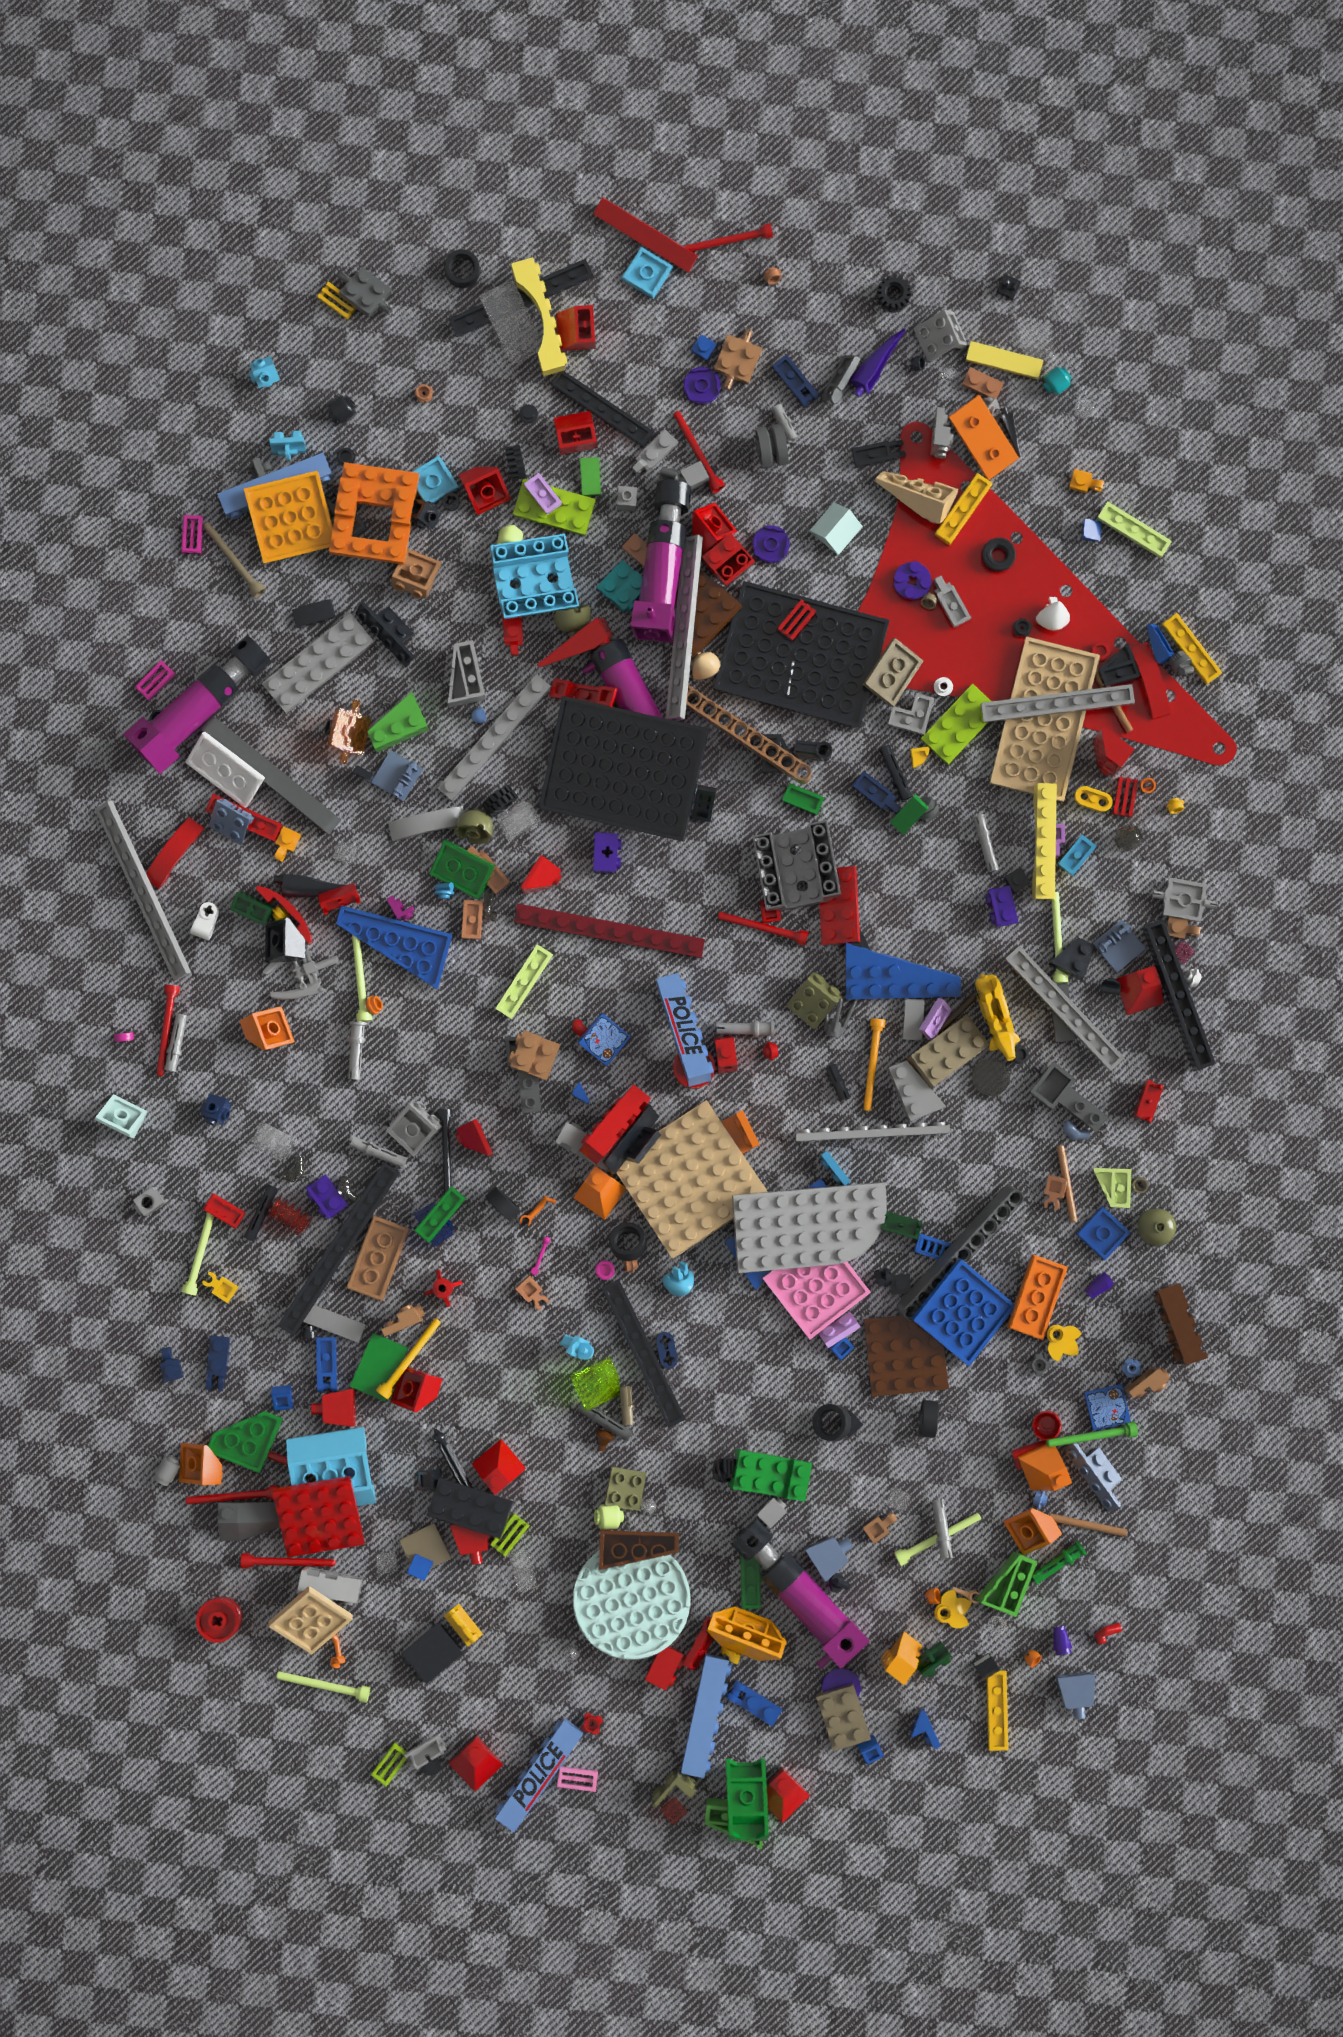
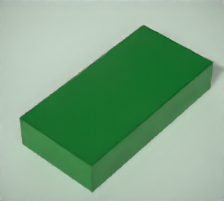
(803, 799)
(909, 814)

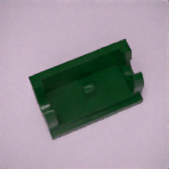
(251, 907)
(902, 1225)

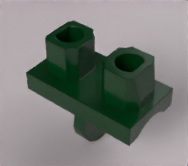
(933, 1658)

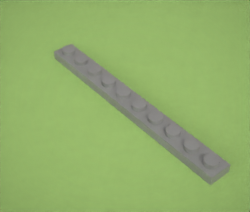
(684, 628)
(143, 890)

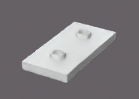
(224, 769)

